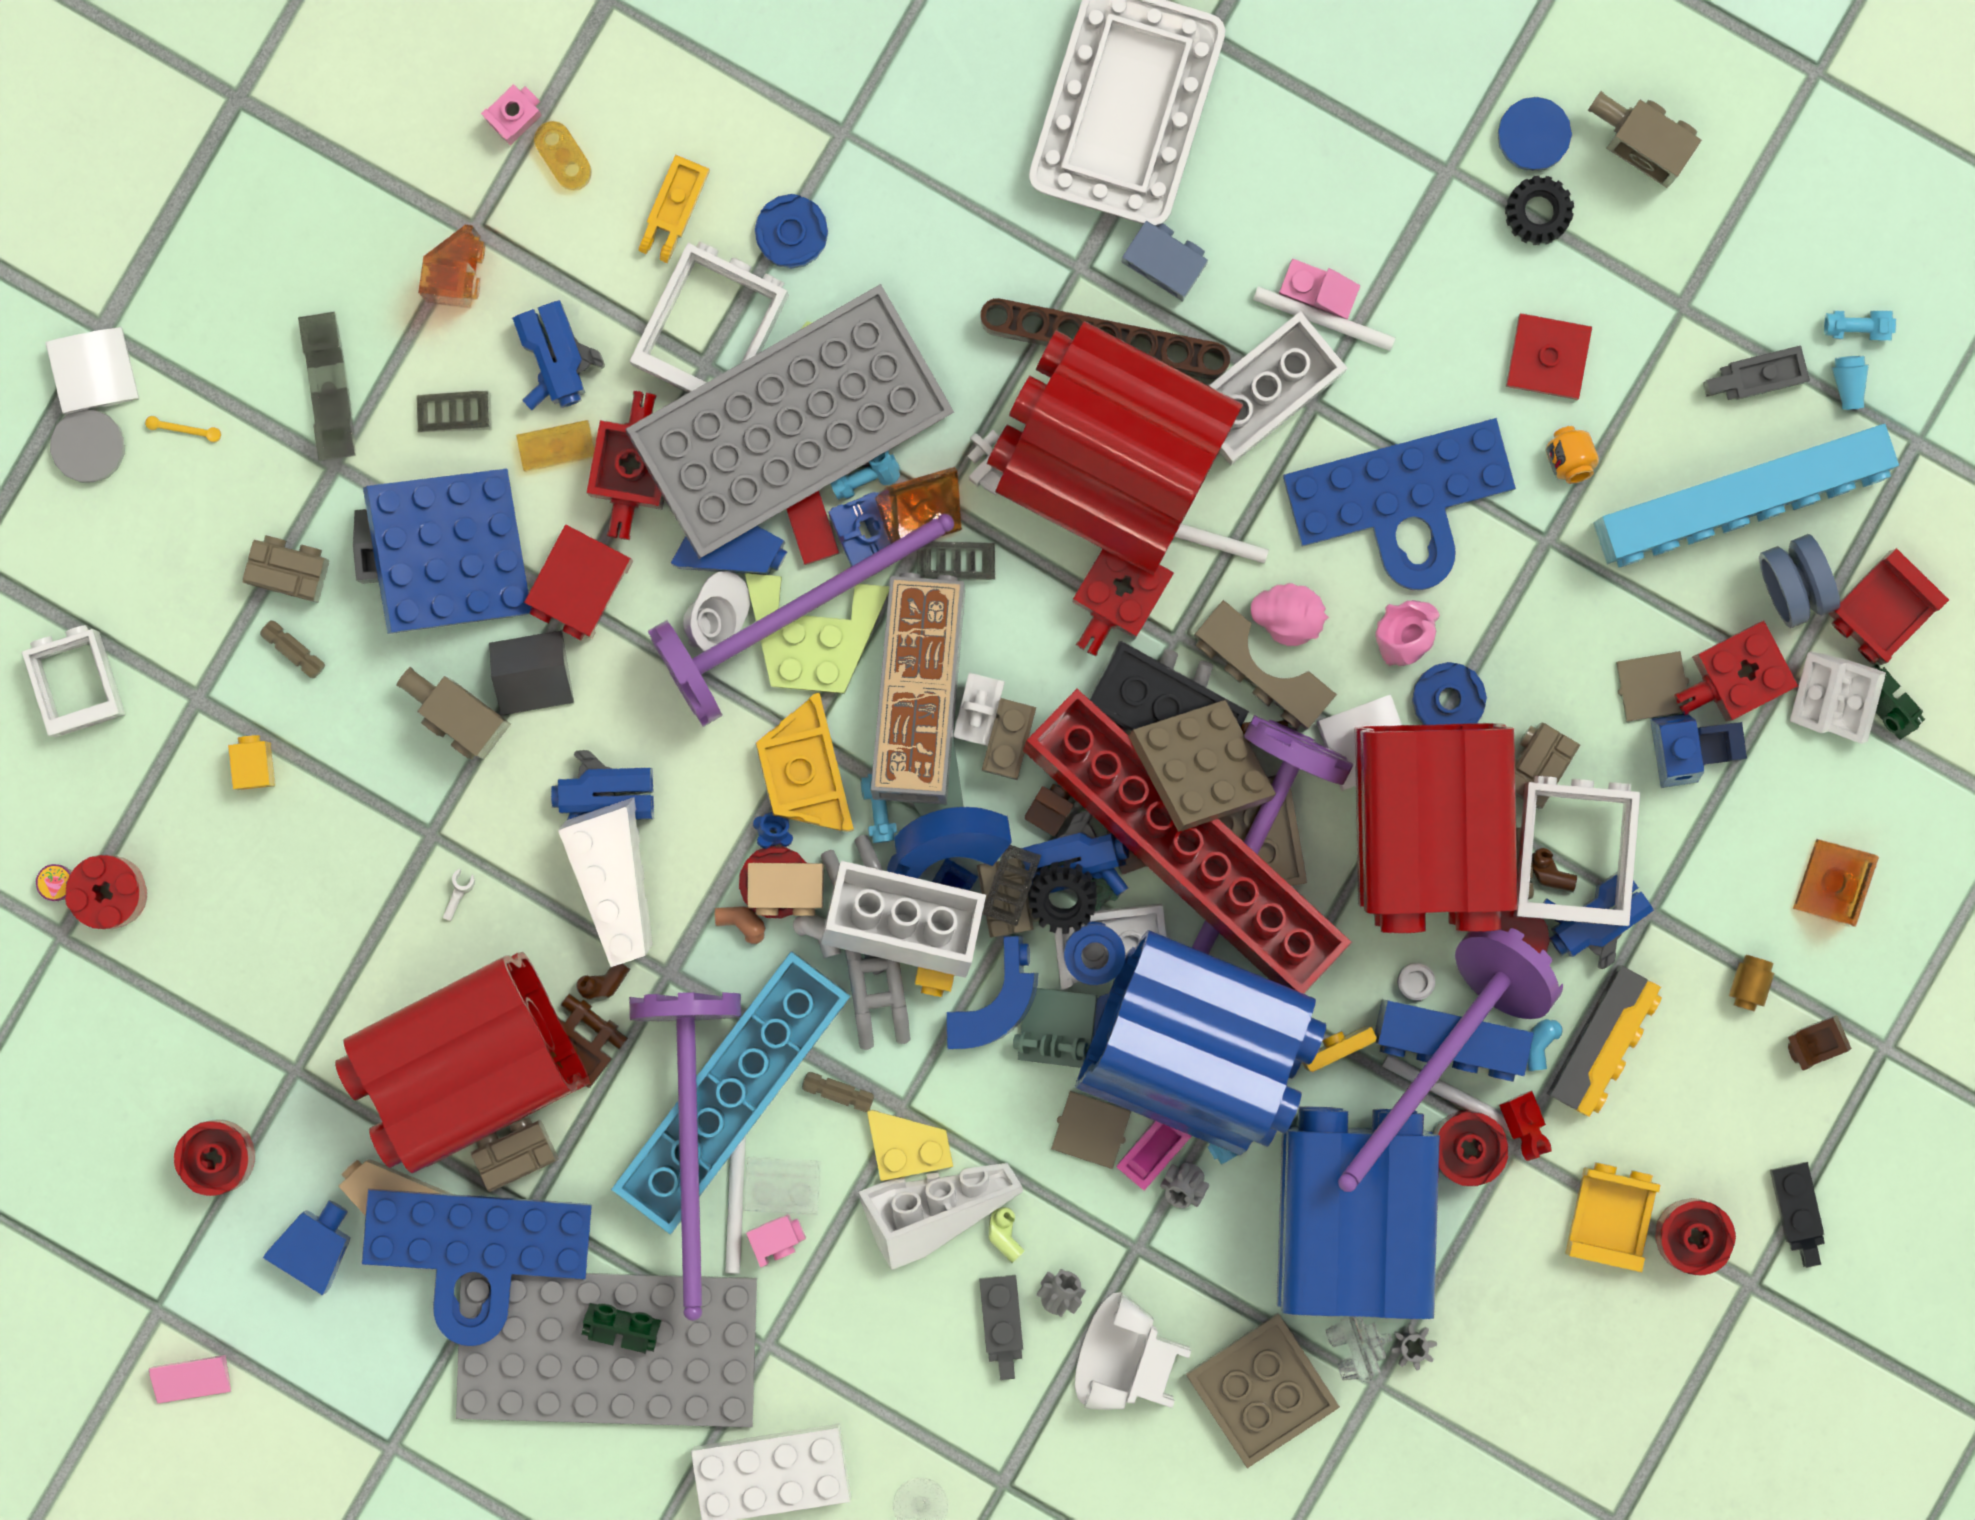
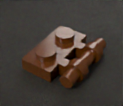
(590, 1052)

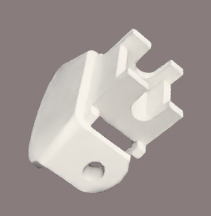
(1124, 1357)

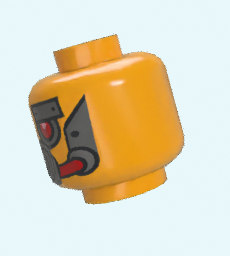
(1572, 455)

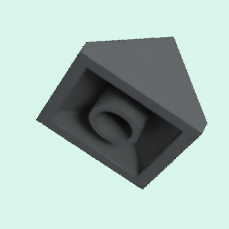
(530, 672)

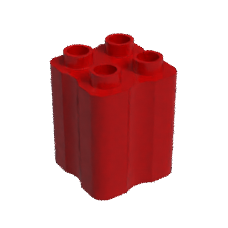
(1111, 444)
(1436, 824)
(461, 1063)

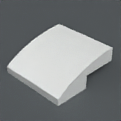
(92, 370)
(1837, 696)
(1339, 729)

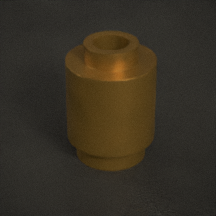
(1752, 983)

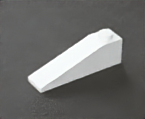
(925, 1214)

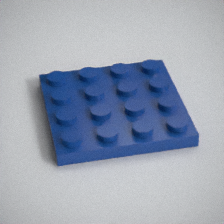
(447, 550)

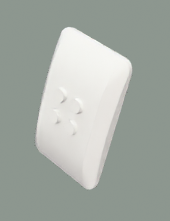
(1127, 106)

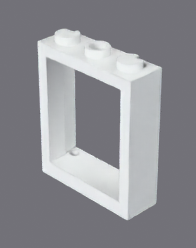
(734, 270)
(1579, 790)

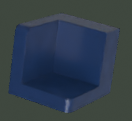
(1722, 743)

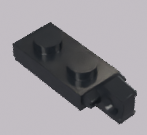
(1799, 1211)

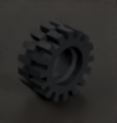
(1543, 188)
(1063, 917)

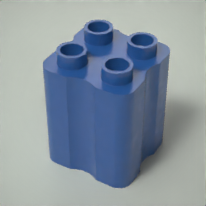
(1201, 1045)
(1364, 1247)

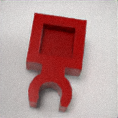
(1525, 1121)

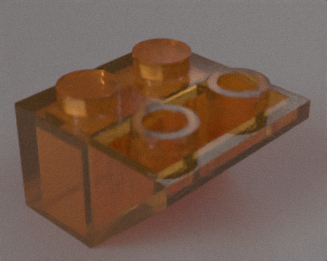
(450, 269)

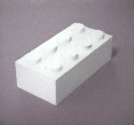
(1276, 382)
(903, 919)
(771, 1473)

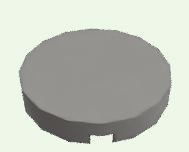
(87, 446)

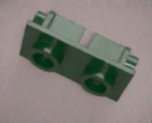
(1898, 715)
(605, 1321)

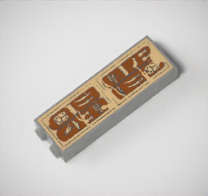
(918, 689)

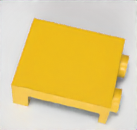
(1612, 1217)

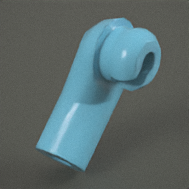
(1544, 1034)

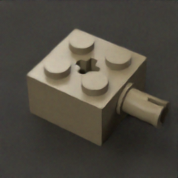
(1648, 137)
(455, 712)

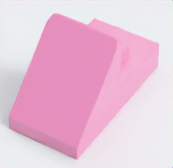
(1320, 288)

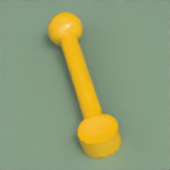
(213, 434)

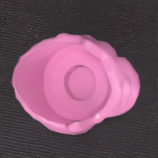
(1289, 613)
(1406, 632)

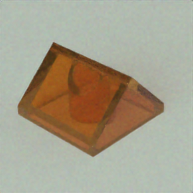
(919, 501)
(1836, 883)

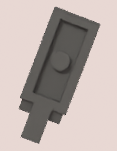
(1760, 374)
(1002, 1322)

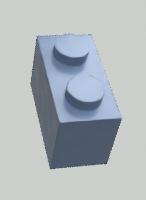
(1165, 259)

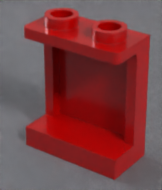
(577, 582)
(1887, 607)

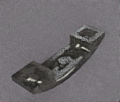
(328, 386)

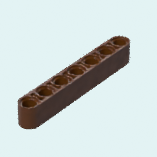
(1053, 319)

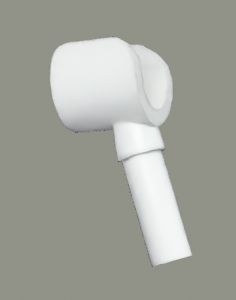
(457, 894)

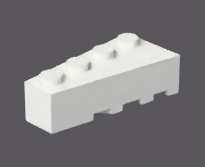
(611, 877)

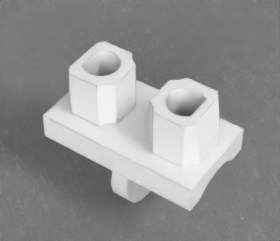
(984, 474)
(978, 709)

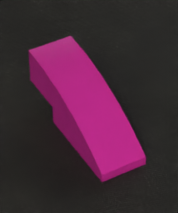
(1152, 1153)

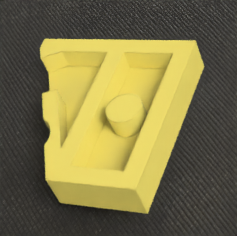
(907, 1146)

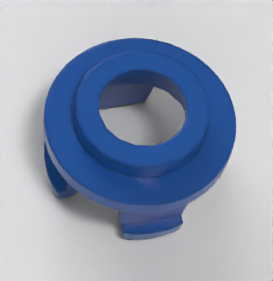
(1094, 933)

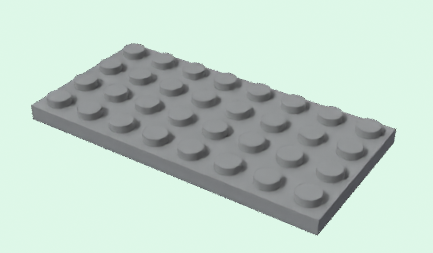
(789, 421)
(554, 1374)

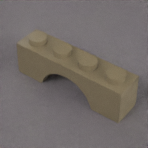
(1299, 697)

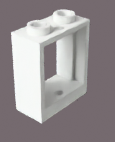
(84, 718)

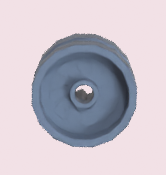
(1799, 580)

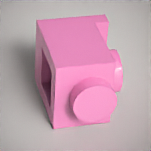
(508, 126)
(775, 1238)

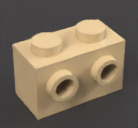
(785, 886)

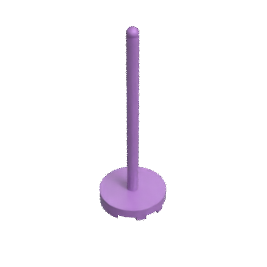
(688, 671)
(1297, 753)
(1504, 976)
(685, 1010)

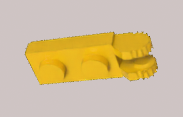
(674, 204)

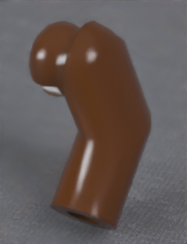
(1548, 874)
(602, 985)

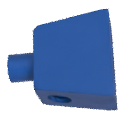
(1677, 750)
(312, 1247)

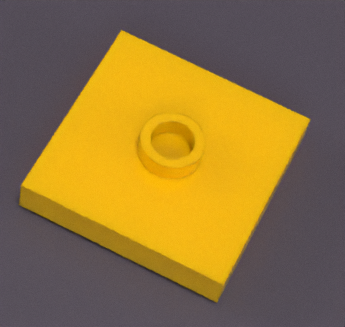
(1339, 1046)

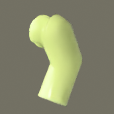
(1001, 1233)

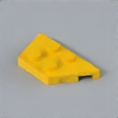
(803, 769)

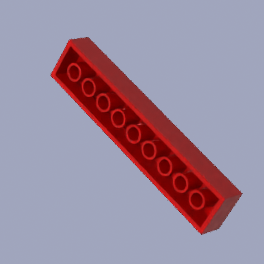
(1200, 864)

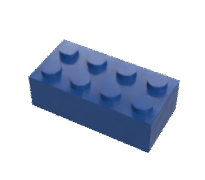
(1423, 1030)

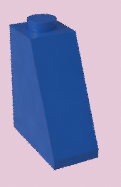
(751, 553)

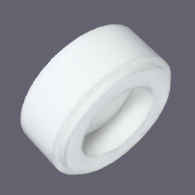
(1416, 981)

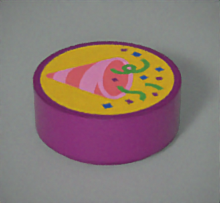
(52, 882)

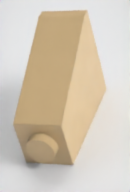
(378, 1176)

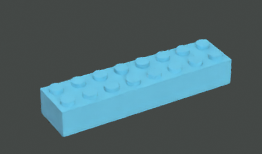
(1747, 493)
(736, 1086)

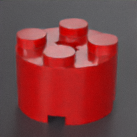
(85, 898)
(1490, 1143)
(199, 1172)
(1715, 1244)

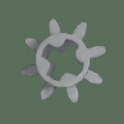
(1184, 1185)
(1061, 1292)
(1413, 1336)

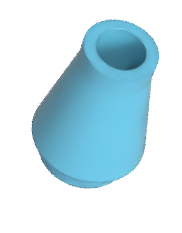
(1851, 380)

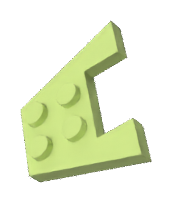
(815, 650)

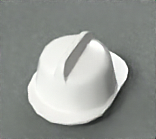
(717, 610)

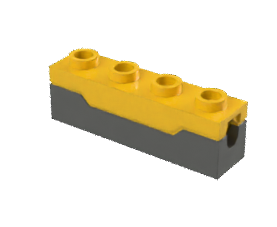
(1604, 1040)

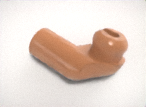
(745, 921)

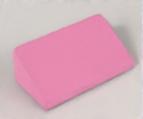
(190, 1379)

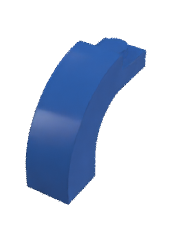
(949, 834)
(1006, 1012)

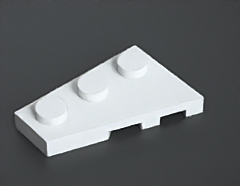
(1127, 922)

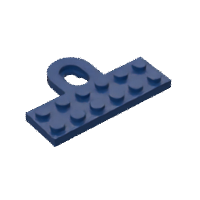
(1400, 484)
(475, 1236)

